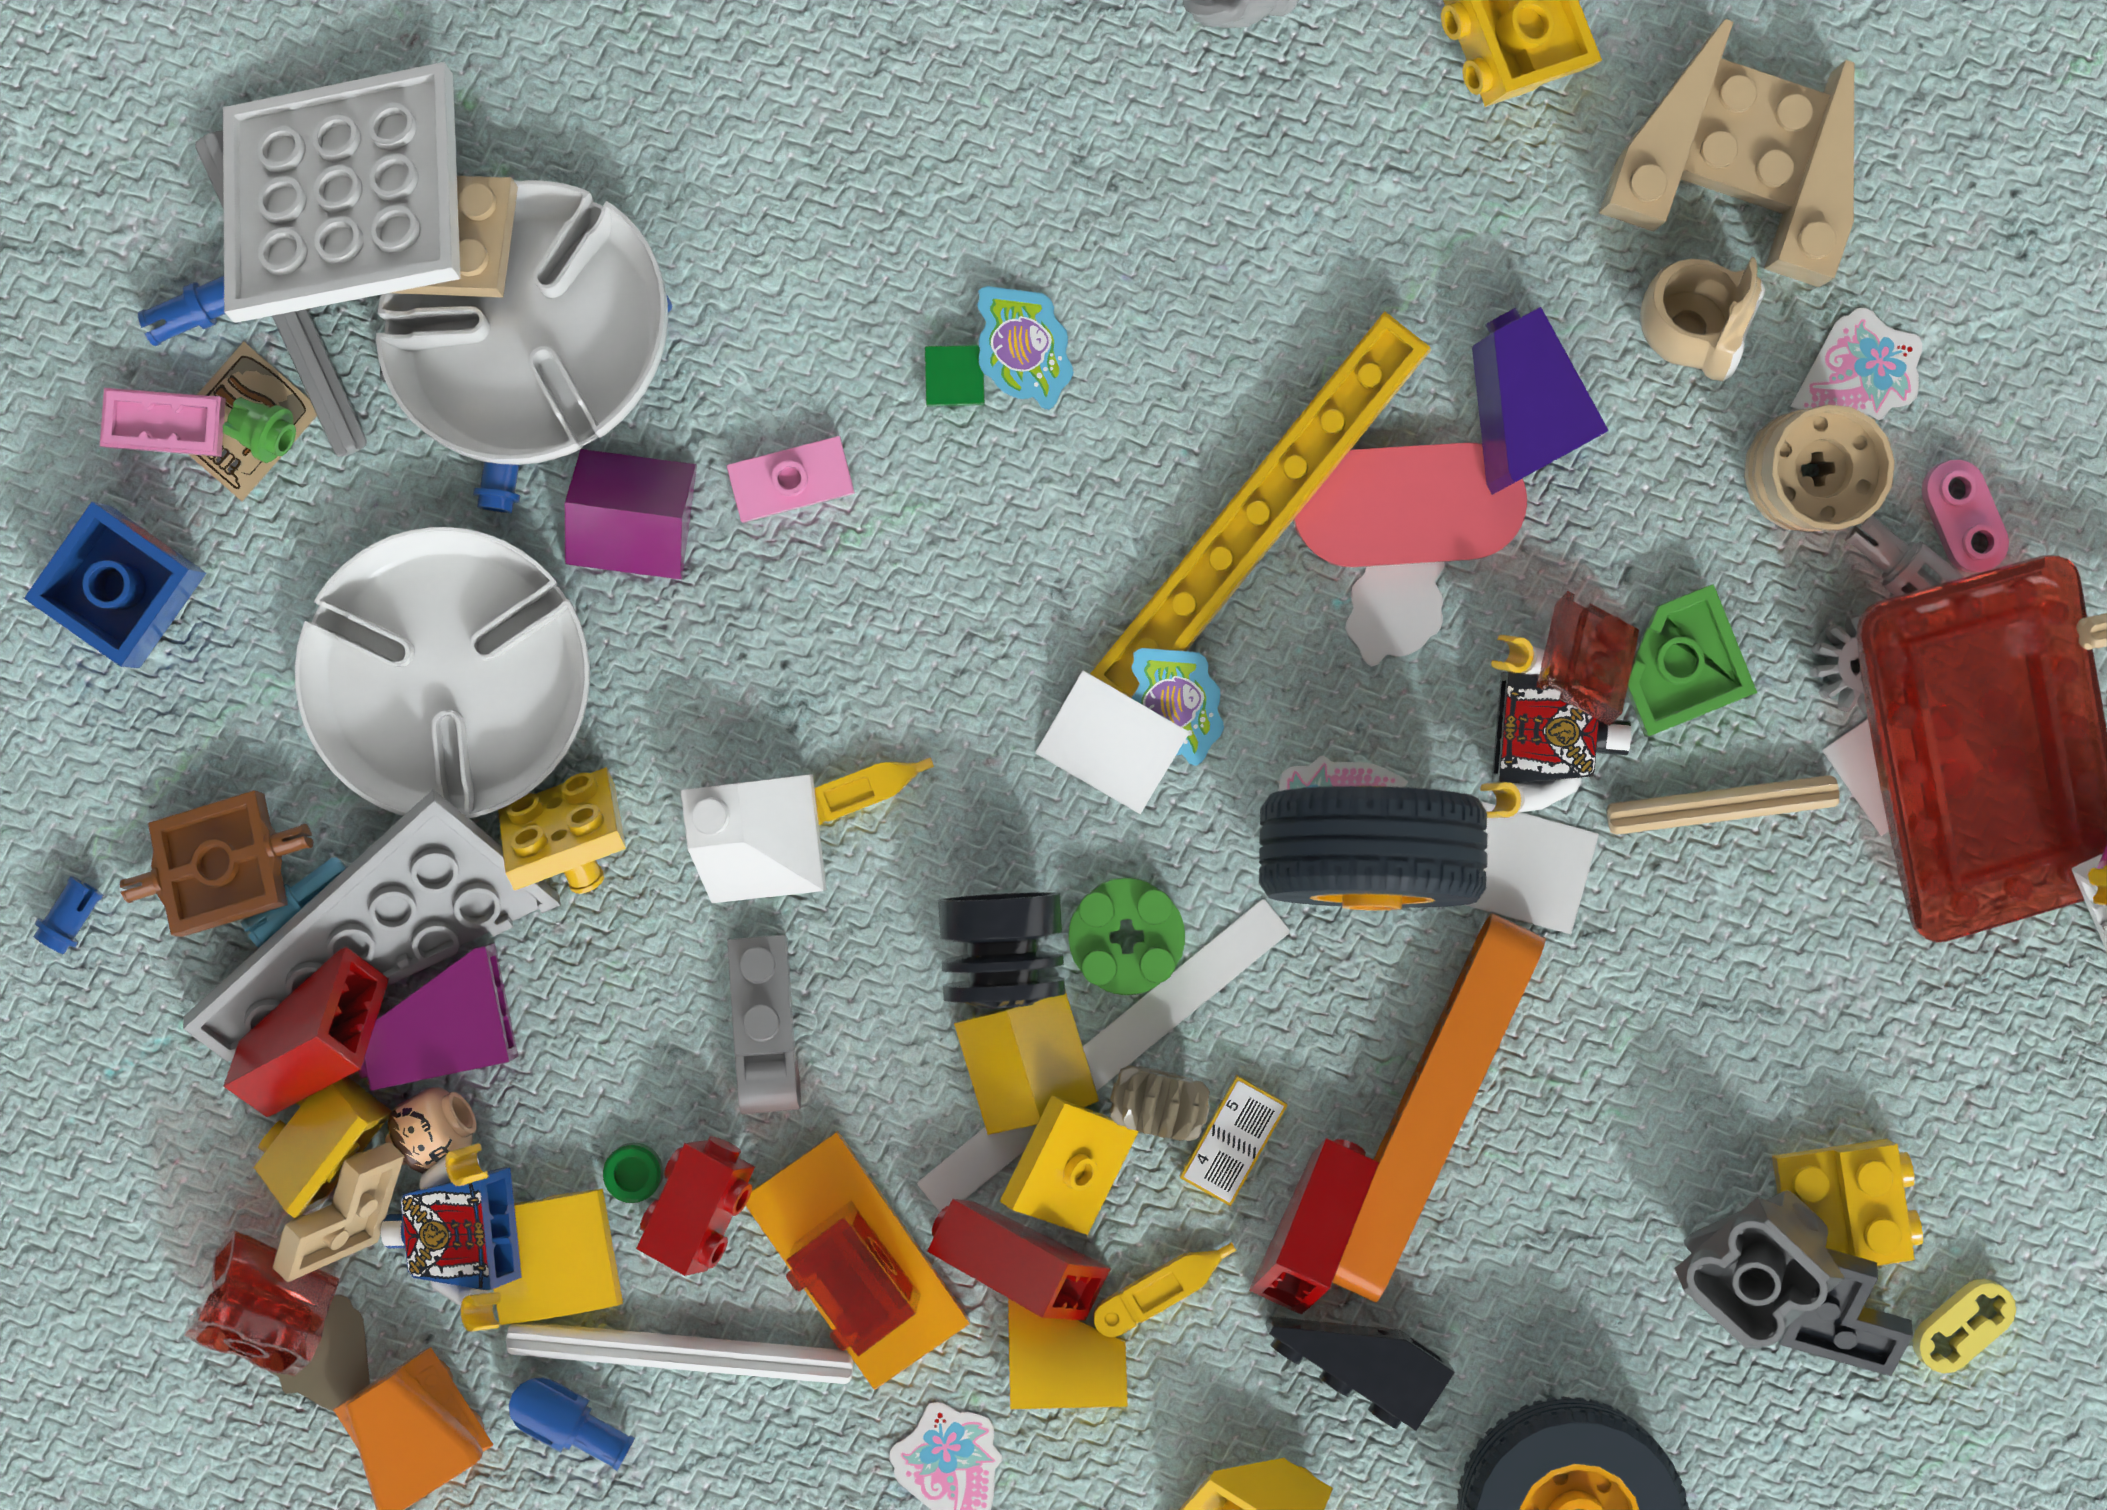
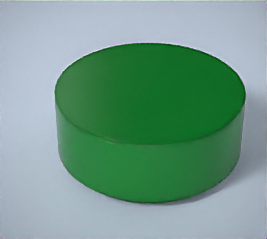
(632, 1172)

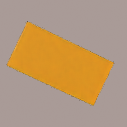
(816, 1188)

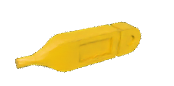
(865, 788)
(1157, 1291)

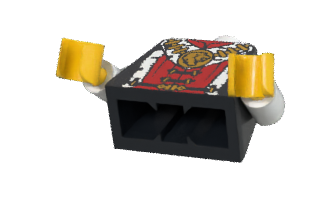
(1540, 739)

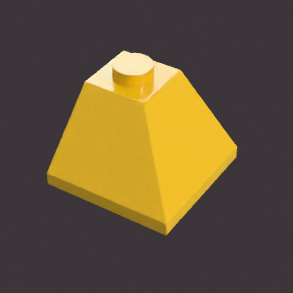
(1261, 1486)

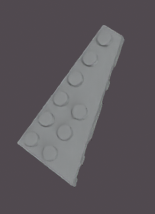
(397, 907)

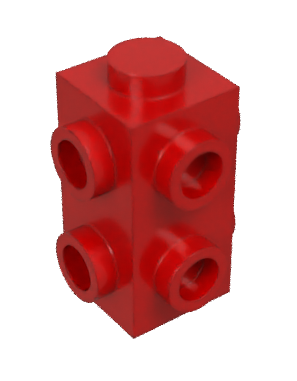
(694, 1210)

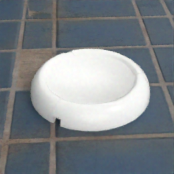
(551, 356)
(442, 671)

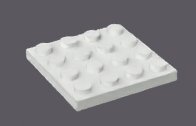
(340, 193)

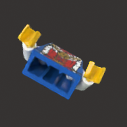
(460, 1233)

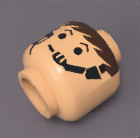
(430, 1127)

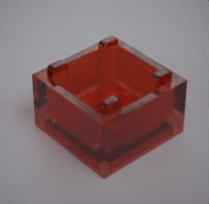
(852, 1279)

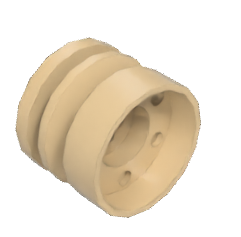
(1851, 461)

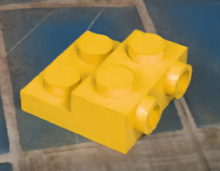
(1518, 43)
(1857, 1196)

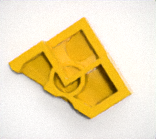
(1063, 1363)

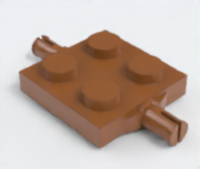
(217, 863)

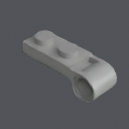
(763, 1025)

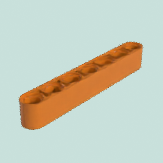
(1438, 1101)

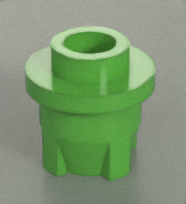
(261, 428)

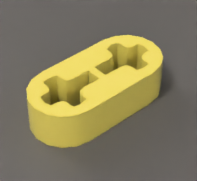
(1973, 1336)

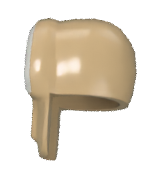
(1701, 314)

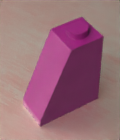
(445, 1026)

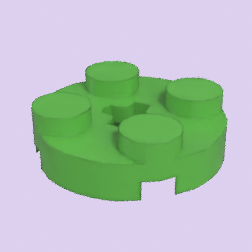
(1104, 961)

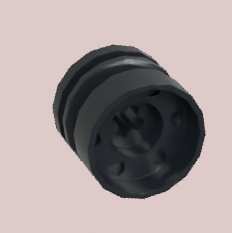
(1001, 948)

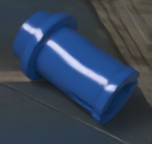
(497, 487)
(67, 915)

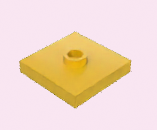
(1068, 1166)

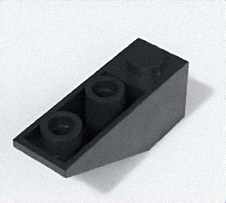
(1377, 1362)

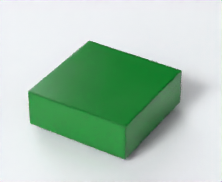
(953, 376)

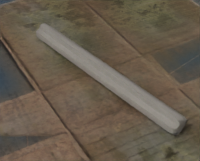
(301, 341)

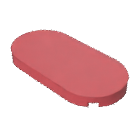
(1410, 508)

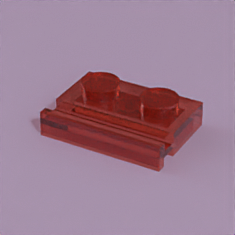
(1588, 658)

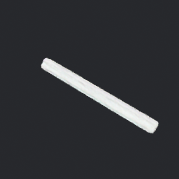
(679, 1352)

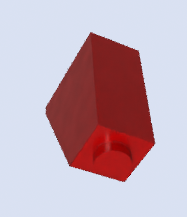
(310, 1036)
(1316, 1226)
(1017, 1261)

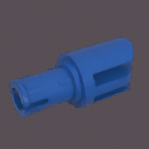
(563, 1420)

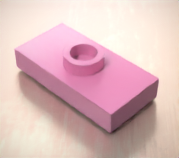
(162, 422)
(790, 479)

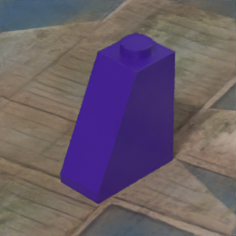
(1528, 398)

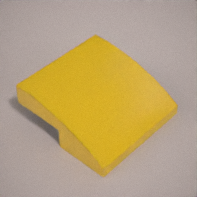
(563, 1259)

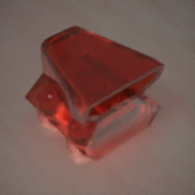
(260, 1312)

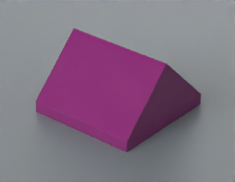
(629, 514)

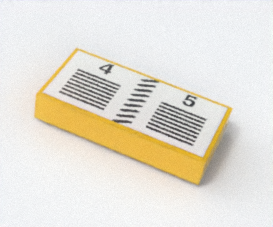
(1233, 1140)

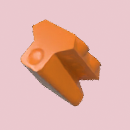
(413, 1431)

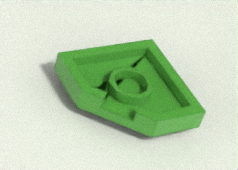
(1686, 663)

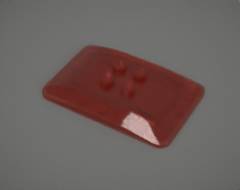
(1987, 744)

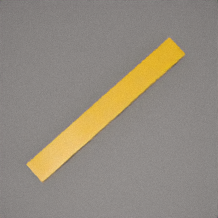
(1269, 499)

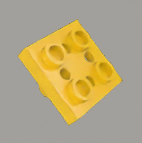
(563, 832)

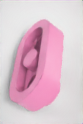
(1960, 519)

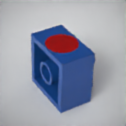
(115, 585)

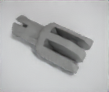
(1898, 560)

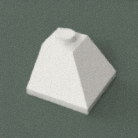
(755, 838)

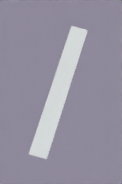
(1120, 1043)

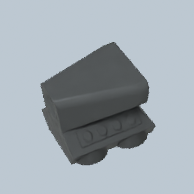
(1760, 1268)

